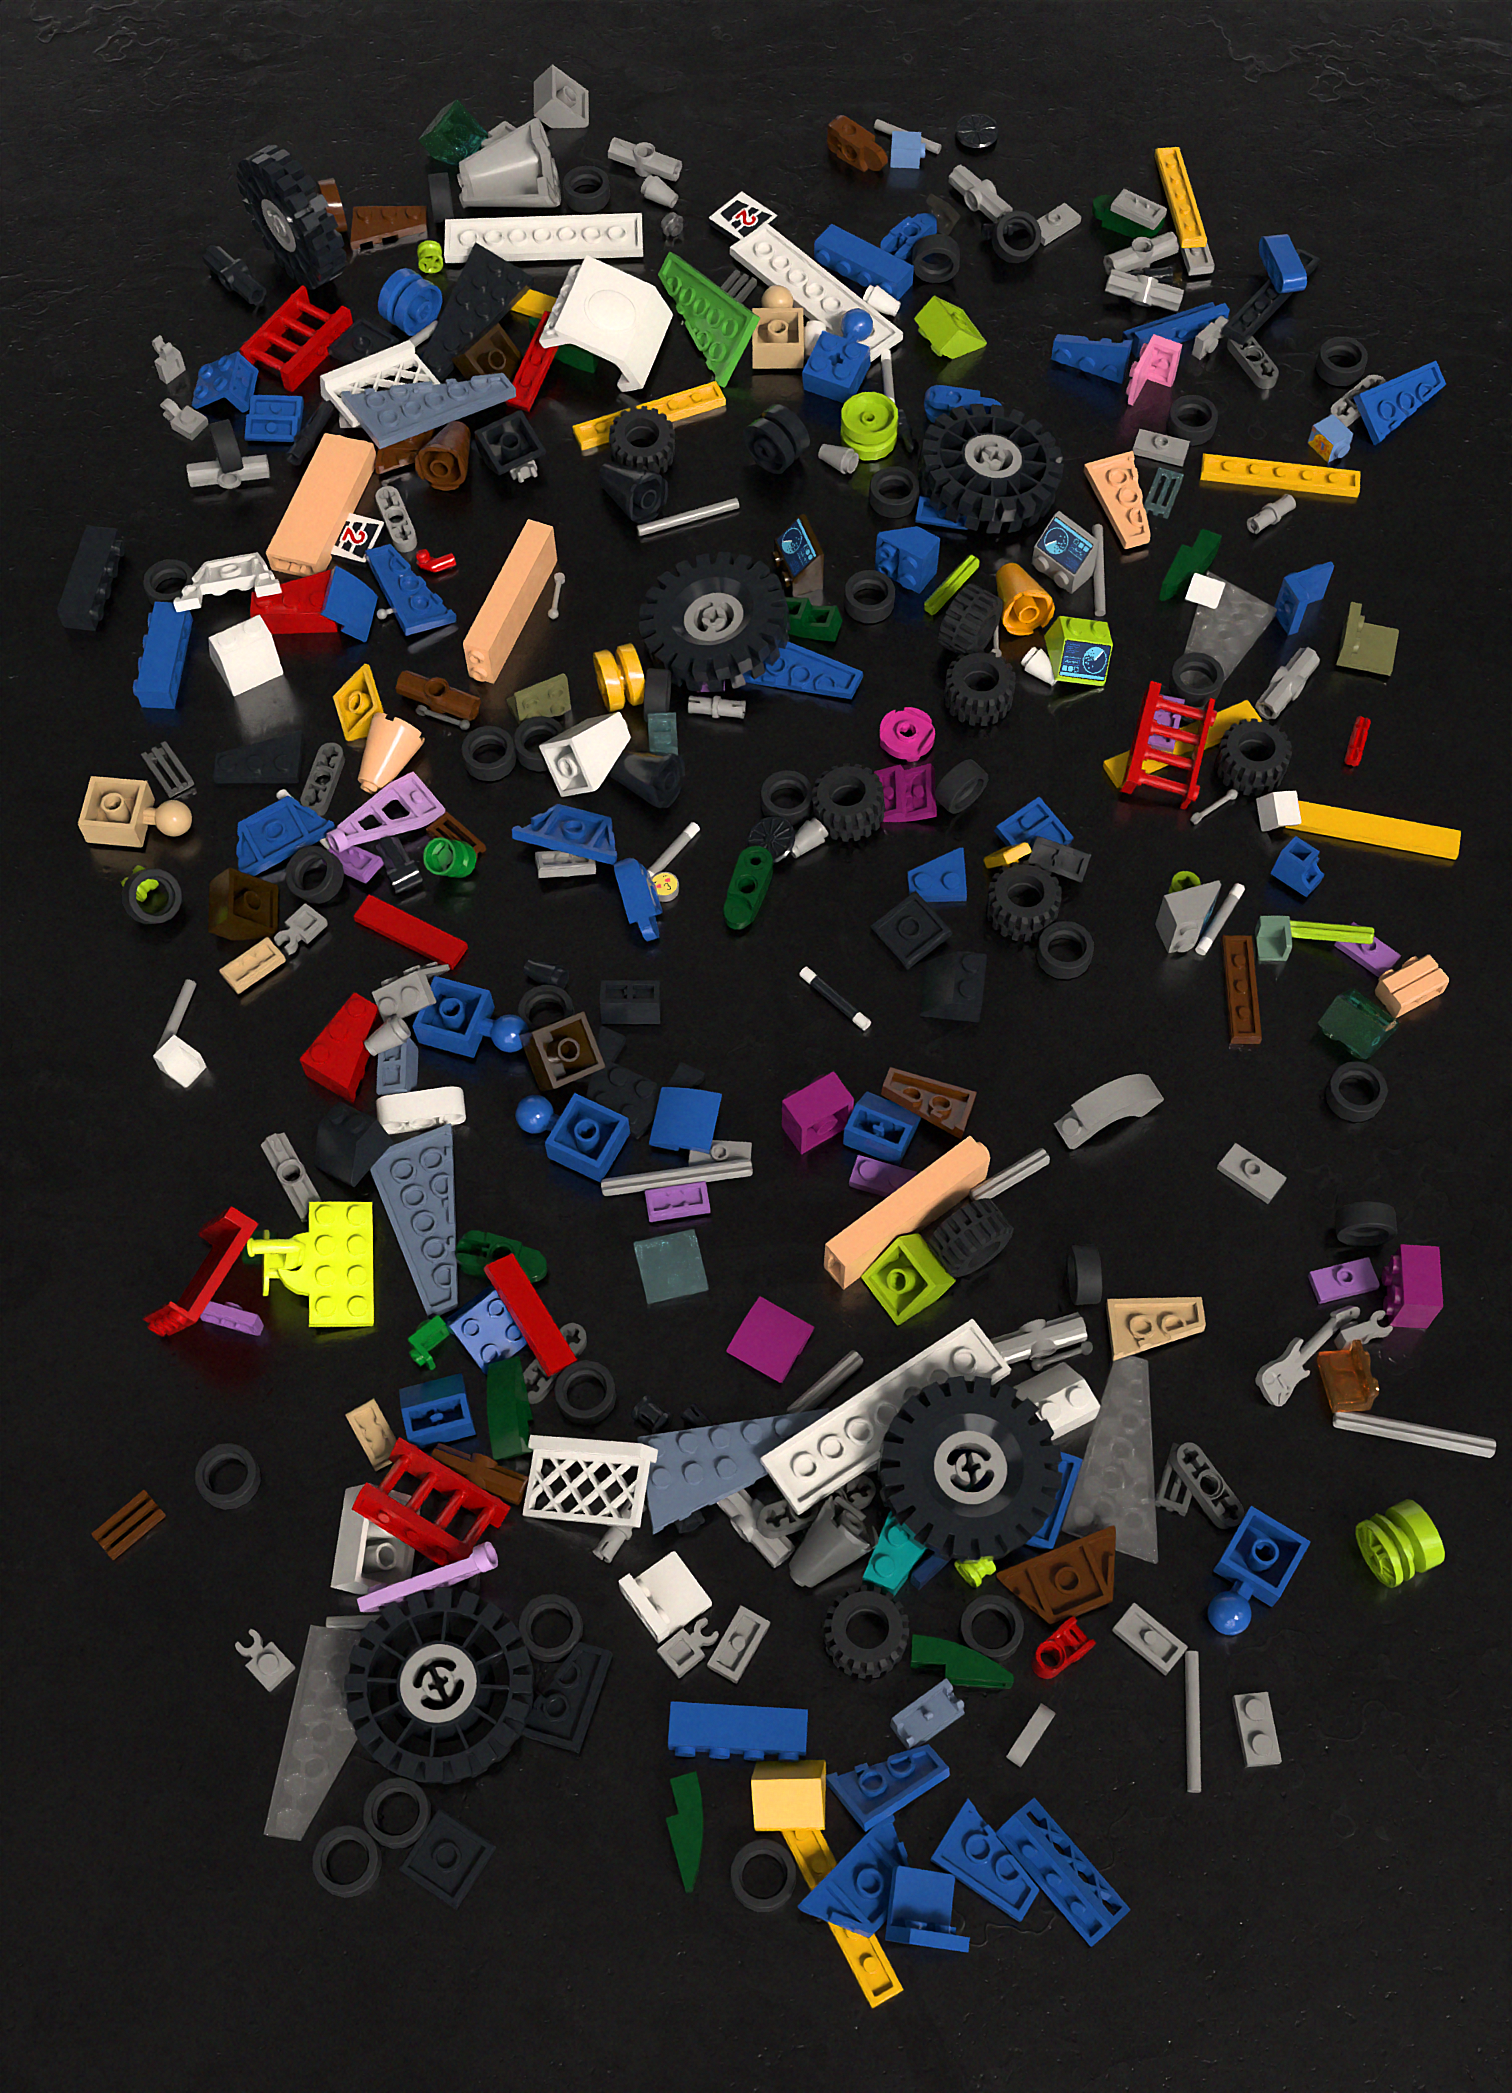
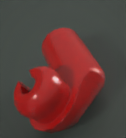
(433, 564)

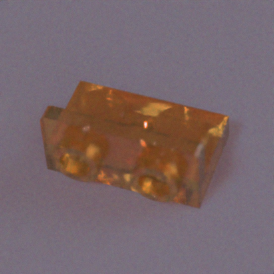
(1348, 1378)

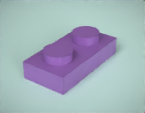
(878, 1176)

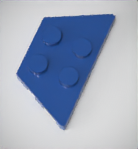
(571, 832)
(278, 834)
(860, 1885)

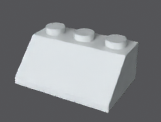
(1061, 1398)
(367, 1552)

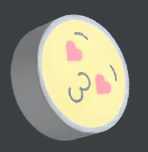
(666, 885)

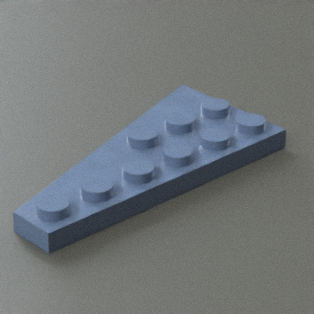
(421, 406)
(420, 1202)
(712, 1462)

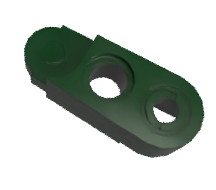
(1113, 221)
(742, 907)
(492, 1247)

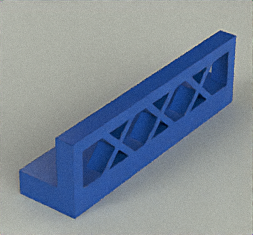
(1176, 327)
(1059, 1873)

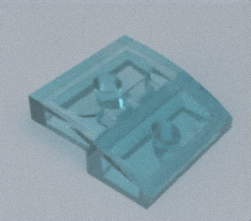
(670, 1266)

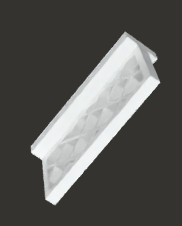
(373, 371)
(597, 1453)

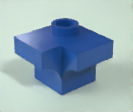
(1298, 866)

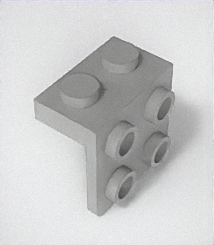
(408, 993)

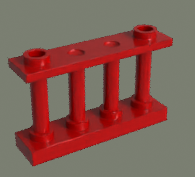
(305, 357)
(1140, 750)
(412, 1528)

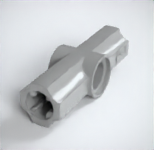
(644, 159)
(979, 194)
(1142, 253)
(1144, 290)
(210, 472)
(1287, 683)
(284, 1163)
(1040, 1338)
(743, 1515)

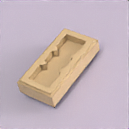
(252, 965)
(372, 1433)

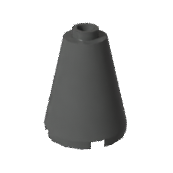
(832, 1542)

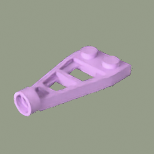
(414, 797)
(381, 1595)

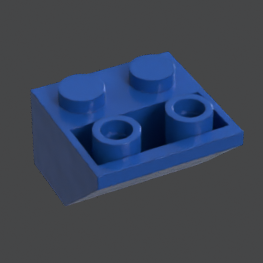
(908, 556)
(880, 1128)
(436, 1411)

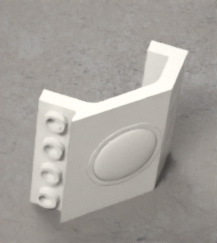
(611, 318)

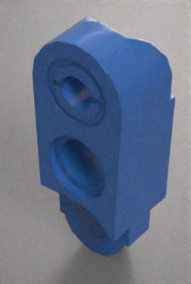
(907, 233)
(943, 398)
(639, 896)

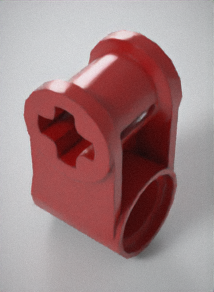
(1066, 1645)

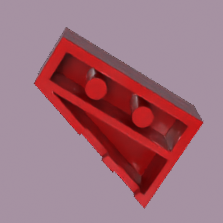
(296, 607)
(339, 1052)

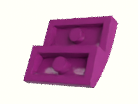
(908, 793)
(770, 1339)

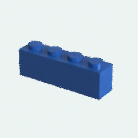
(863, 262)
(163, 656)
(737, 1730)

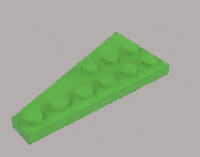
(712, 316)

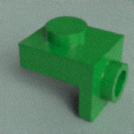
(427, 1336)

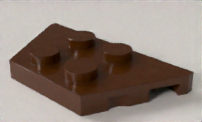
(402, 452)
(1067, 1578)

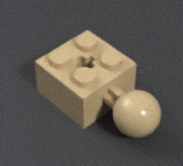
(779, 333)
(121, 809)

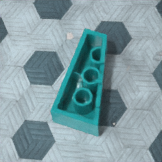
(894, 1557)

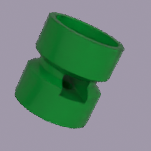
(449, 857)

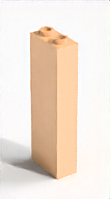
(322, 505)
(510, 601)
(907, 1210)

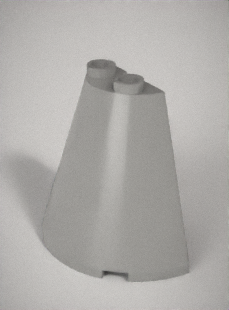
(512, 172)

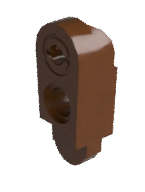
(855, 144)

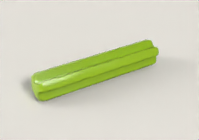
(951, 584)
(1332, 932)

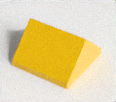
(357, 704)
(789, 1795)

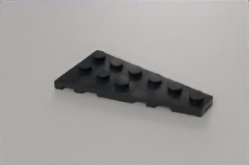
(479, 300)

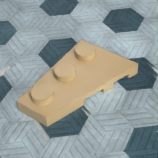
(1151, 1322)

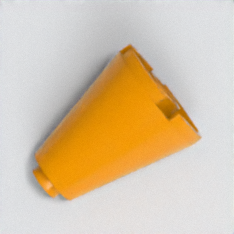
(1024, 600)

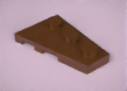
(379, 222)
(930, 1099)

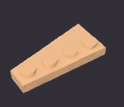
(1119, 494)

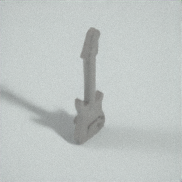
(1281, 1375)

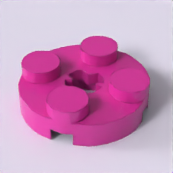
(907, 747)

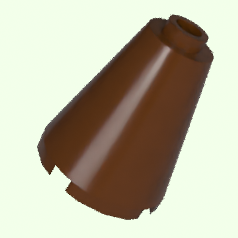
(445, 457)

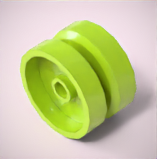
(869, 425)

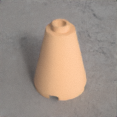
(387, 751)

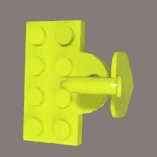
(326, 1263)

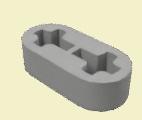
(1031, 1735)

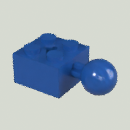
(840, 362)
(463, 1018)
(571, 1132)
(1264, 1579)

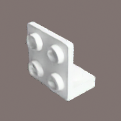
(665, 1596)

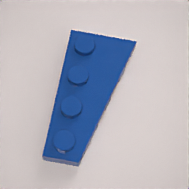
(1397, 399)
(406, 593)
(809, 672)

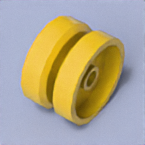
(619, 678)

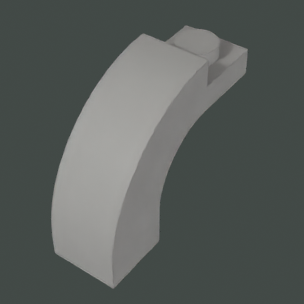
(1112, 1101)

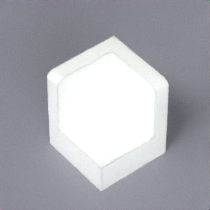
(1204, 591)
(1278, 810)
(179, 1061)

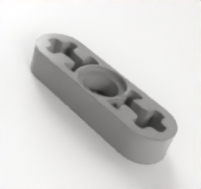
(1346, 404)
(395, 528)

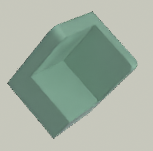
(1273, 938)

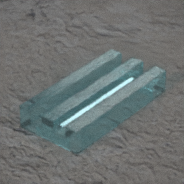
(1158, 508)

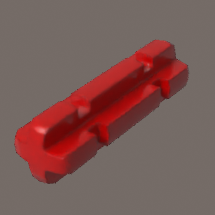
(1357, 741)

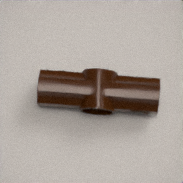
(427, 692)
(484, 1473)

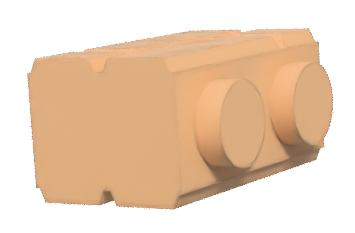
(1411, 985)

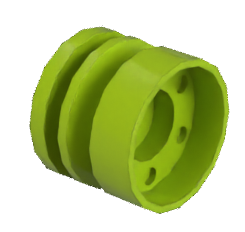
(1400, 1543)

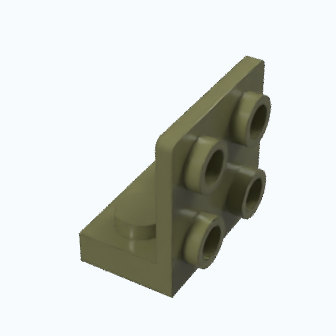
(1366, 644)
(543, 699)

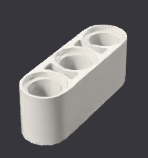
(421, 1109)

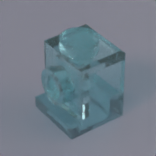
(662, 732)

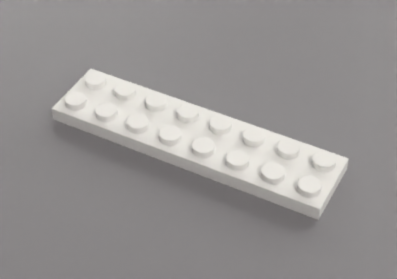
(546, 237)
(812, 287)
(851, 1435)

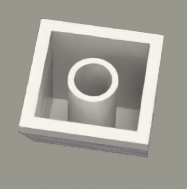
(245, 655)
(585, 753)

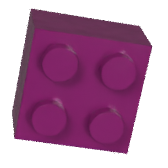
(816, 1111)
(1413, 1286)

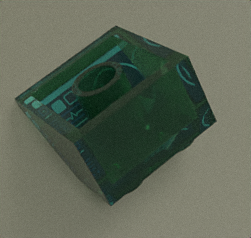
(453, 135)
(1358, 1023)

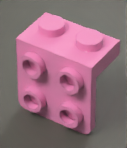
(1156, 363)

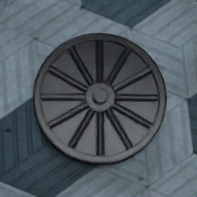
(977, 130)
(774, 835)

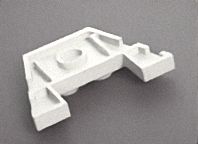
(227, 574)

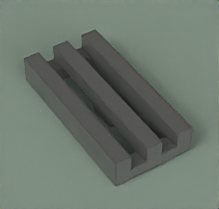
(735, 282)
(157, 754)
(1171, 1504)

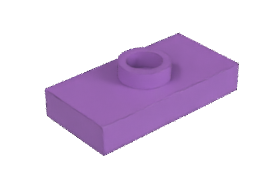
(1169, 719)
(358, 863)
(1374, 957)
(677, 1201)
(1343, 1280)
(233, 1317)

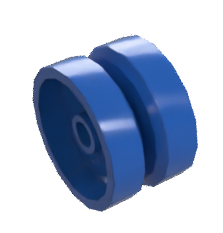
(409, 301)

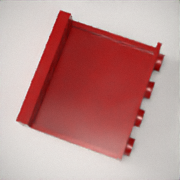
(228, 1235)

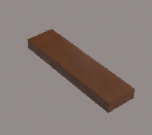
(1241, 989)

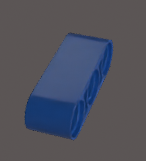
(1282, 263)

